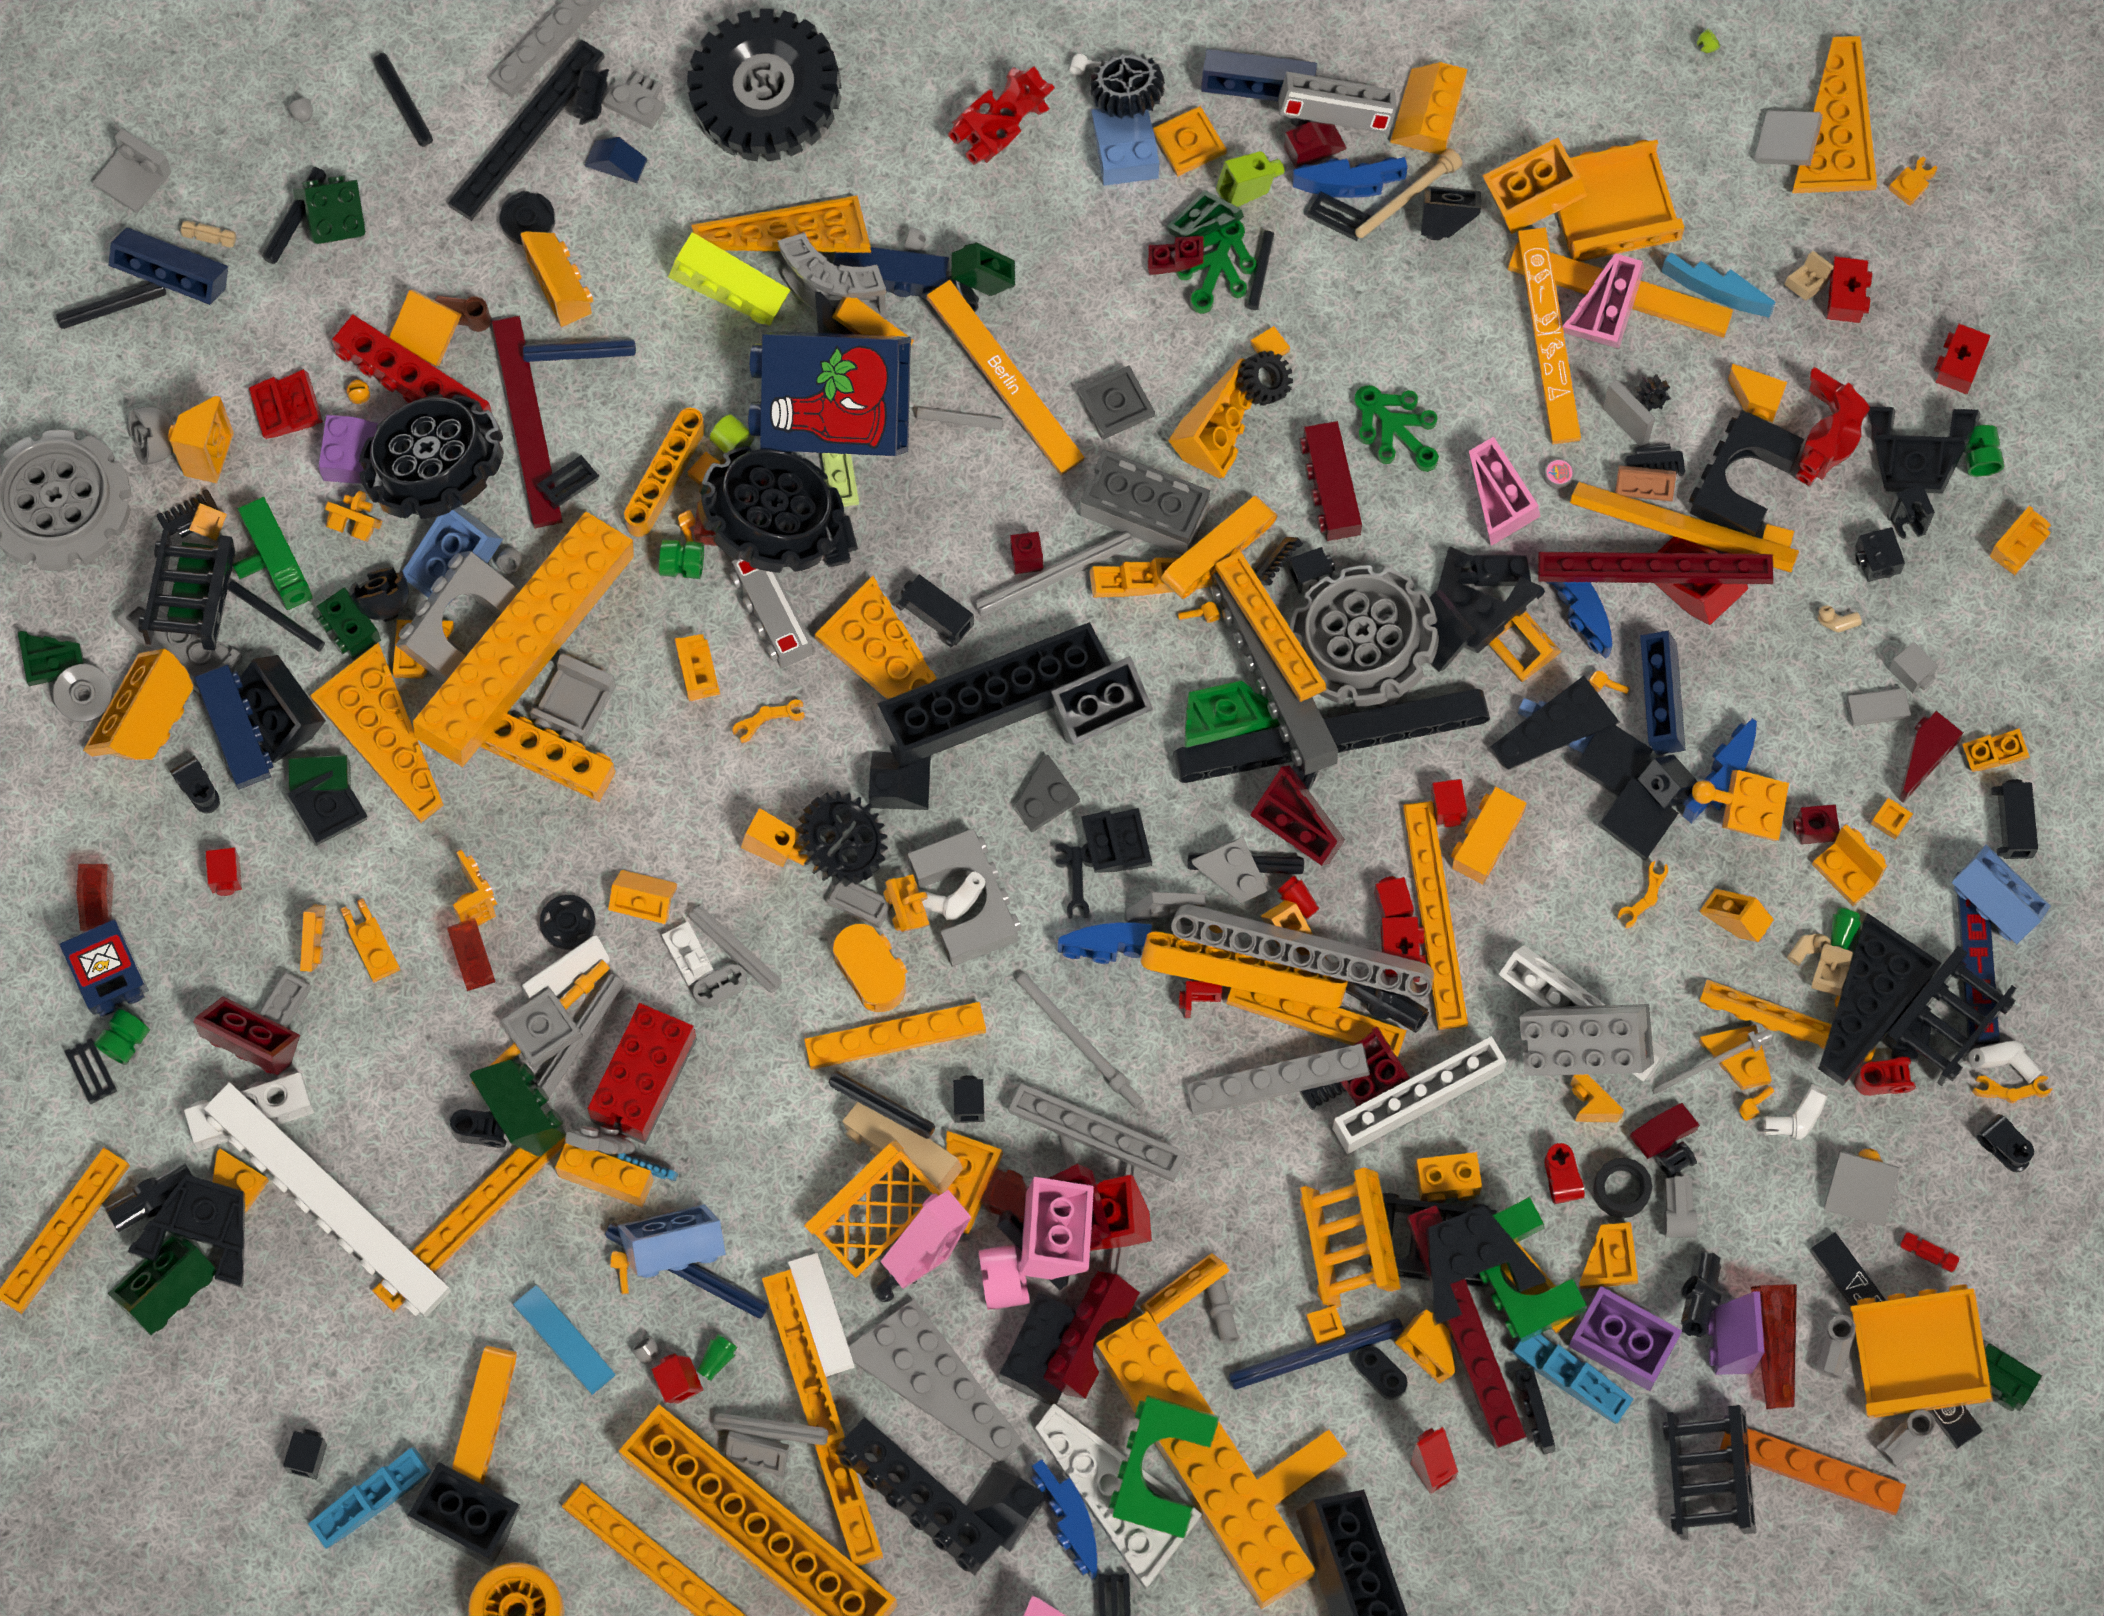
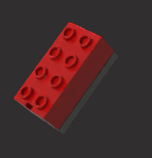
(642, 1073)

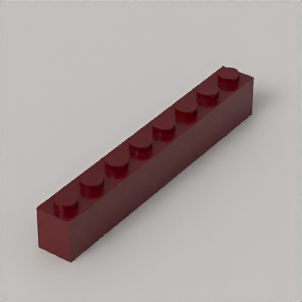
(1474, 1348)

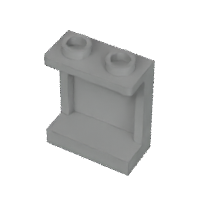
(574, 700)

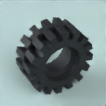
(1278, 375)

